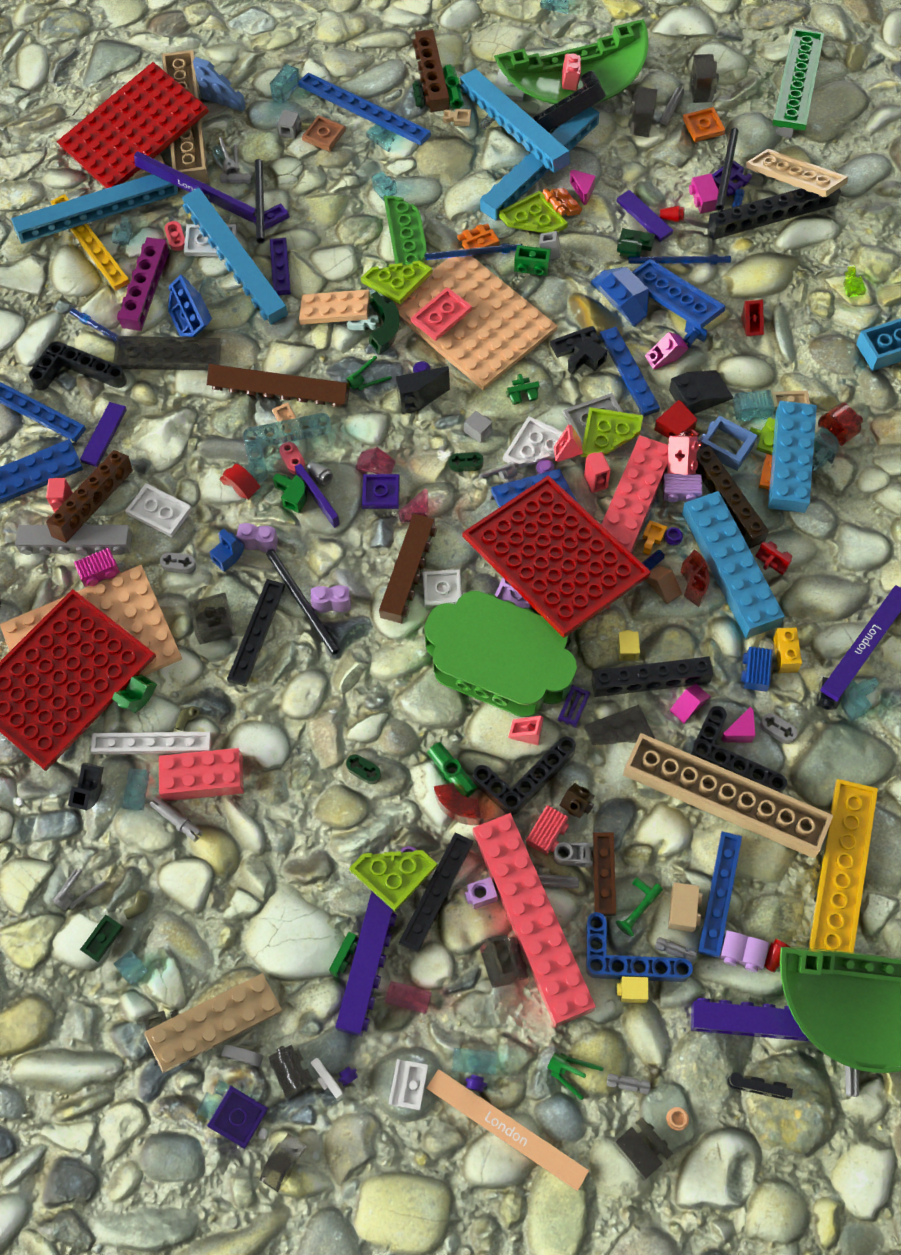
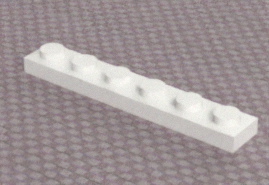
(150, 742)

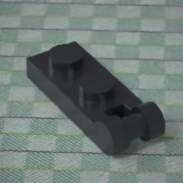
(565, 344)
(757, 1086)

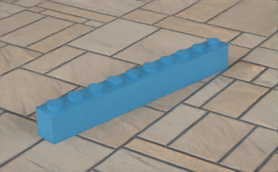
(515, 121)
(532, 170)
(92, 207)
(235, 256)

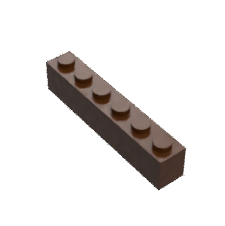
(407, 568)

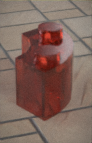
(697, 577)
(457, 806)

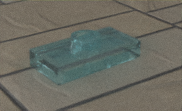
(136, 789)
(474, 1061)

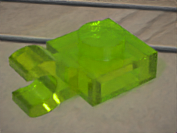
(853, 285)

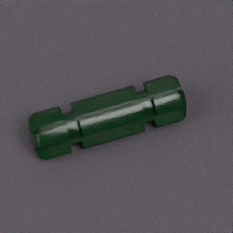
(418, 94)

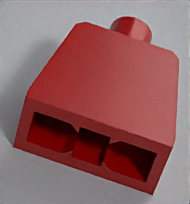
(675, 420)

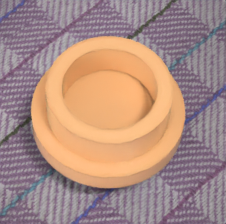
(677, 1119)

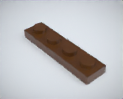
(604, 873)

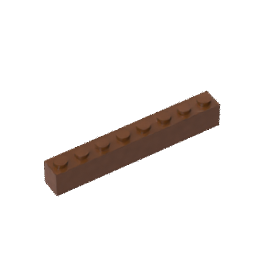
(278, 384)

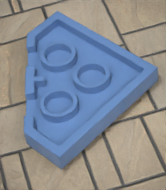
(216, 86)

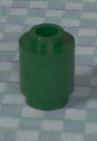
(629, 248)

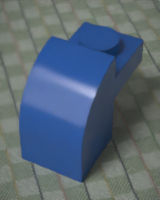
(227, 551)

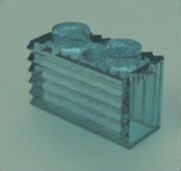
(284, 83)
(753, 405)

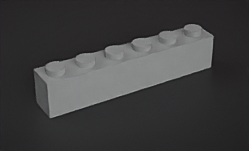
(86, 540)

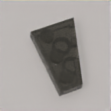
(619, 727)

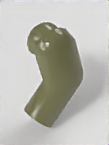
(186, 715)
(139, 906)

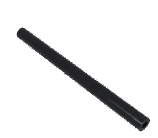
(727, 169)
(259, 193)
(302, 601)

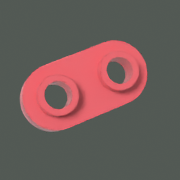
(175, 235)
(291, 456)

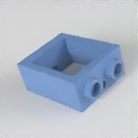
(726, 457)

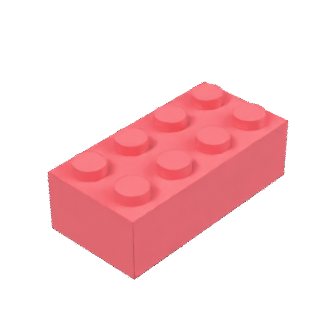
(201, 774)

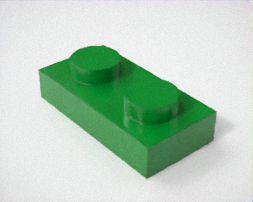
(340, 962)

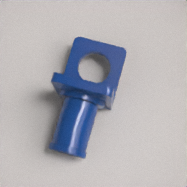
(693, 333)

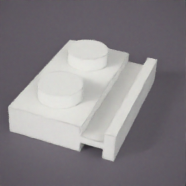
(408, 1085)

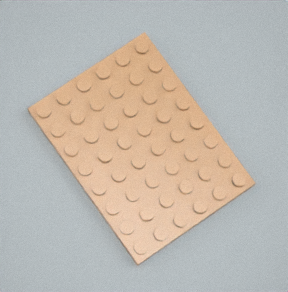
(493, 334)
(125, 600)

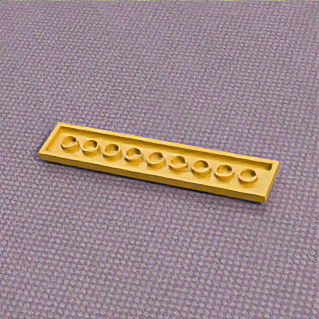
(843, 867)

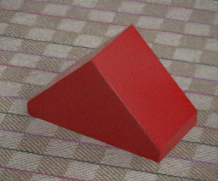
(753, 317)

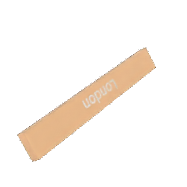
(508, 1130)

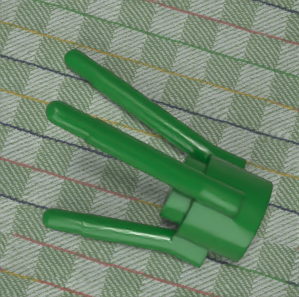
(356, 378)
(560, 1064)

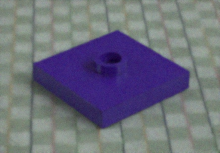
(381, 491)
(237, 1117)

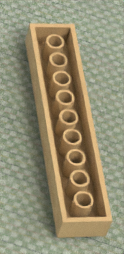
(189, 149)
(728, 795)

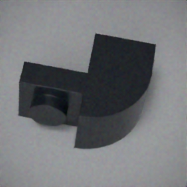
(587, 353)
(88, 789)

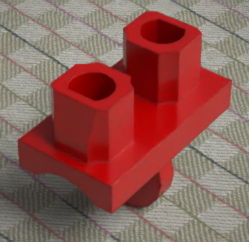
(773, 558)

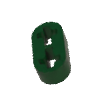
(466, 462)
(360, 772)

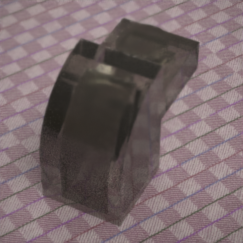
(281, 1162)

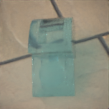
(825, 447)
(854, 698)

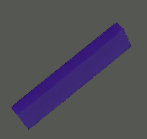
(644, 215)
(280, 266)
(103, 434)
(318, 496)

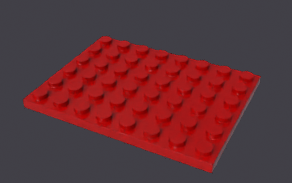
(138, 117)
(556, 555)
(65, 677)

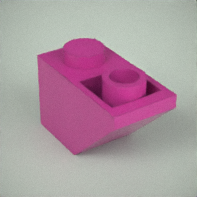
(666, 351)

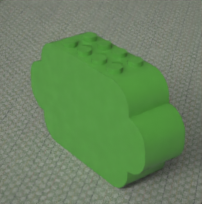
(499, 653)

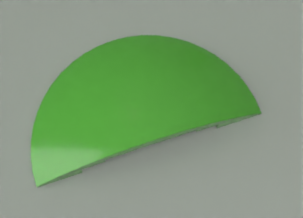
(613, 59)
(846, 1005)

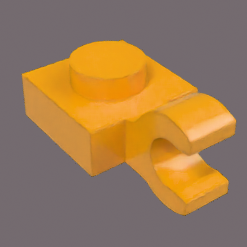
(653, 534)

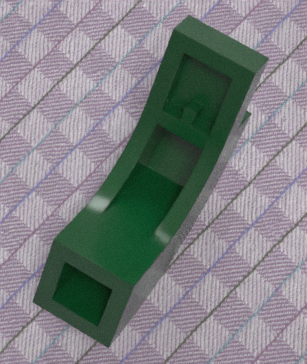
(385, 335)

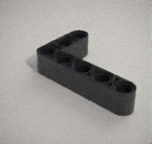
(573, 104)
(62, 355)
(730, 758)
(528, 779)

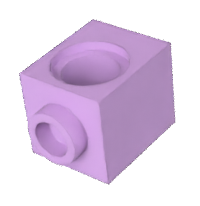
(485, 885)

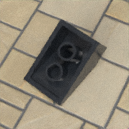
(421, 388)
(699, 390)

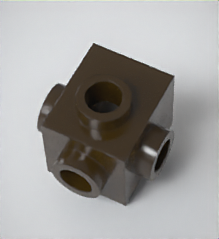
(577, 801)

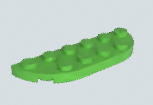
(405, 230)

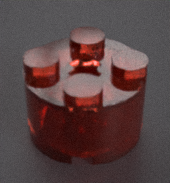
(842, 422)

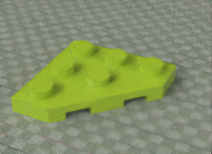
(533, 215)
(397, 280)
(609, 430)
(393, 874)

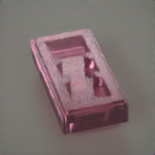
(408, 997)

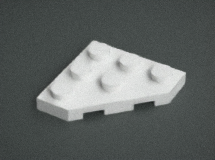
(532, 443)

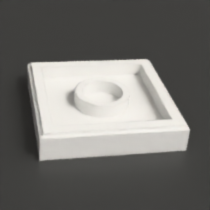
(441, 587)

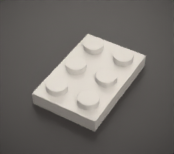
(197, 244)
(158, 510)

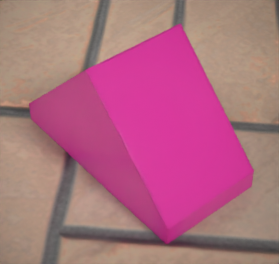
(582, 184)
(689, 703)
(741, 730)

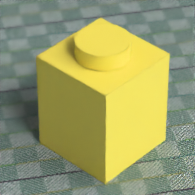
(628, 646)
(633, 989)

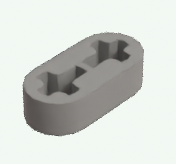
(178, 563)
(778, 728)
(242, 1055)

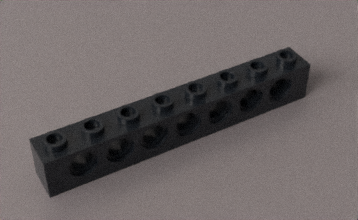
(768, 211)

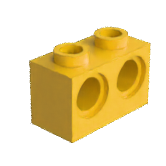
(787, 650)

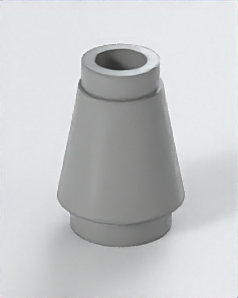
(320, 473)

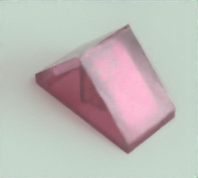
(375, 461)
(418, 505)

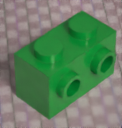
(532, 260)

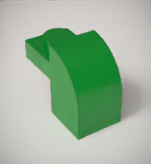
(294, 491)
(136, 694)

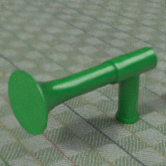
(651, 894)

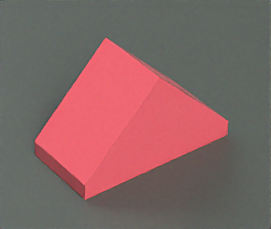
(568, 445)
(527, 729)

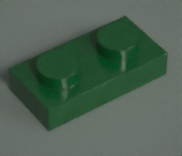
(645, 238)
(101, 938)

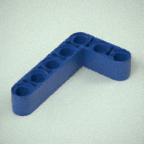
(627, 962)

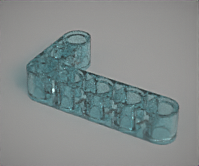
(280, 437)

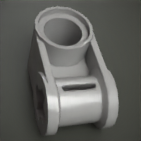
(575, 854)

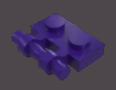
(736, 173)

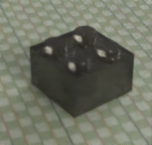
(703, 78)
(642, 111)
(212, 618)

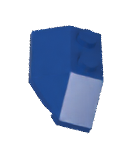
(624, 293)
(187, 308)

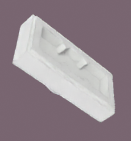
(326, 1079)

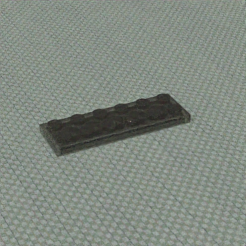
(166, 352)

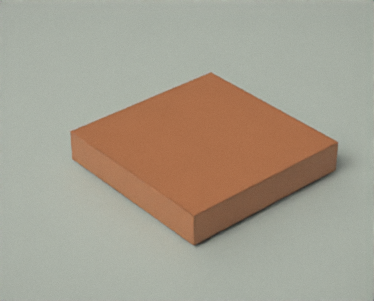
(323, 133)

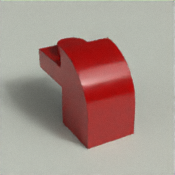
(240, 480)

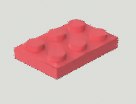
(441, 314)

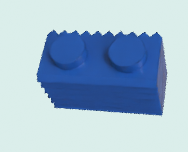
(757, 669)

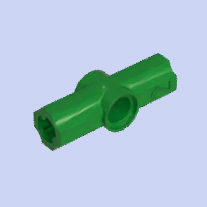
(453, 87)
(444, 761)

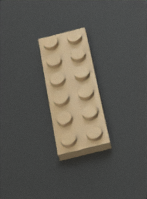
(797, 172)
(212, 1022)

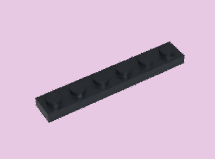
(256, 632)
(436, 893)

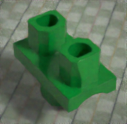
(522, 388)

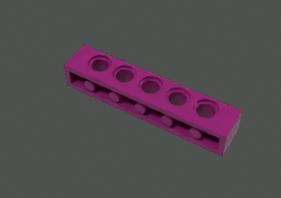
(143, 284)

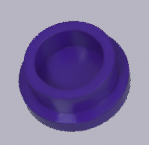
(421, 366)
(673, 536)
(347, 1075)
(476, 1083)

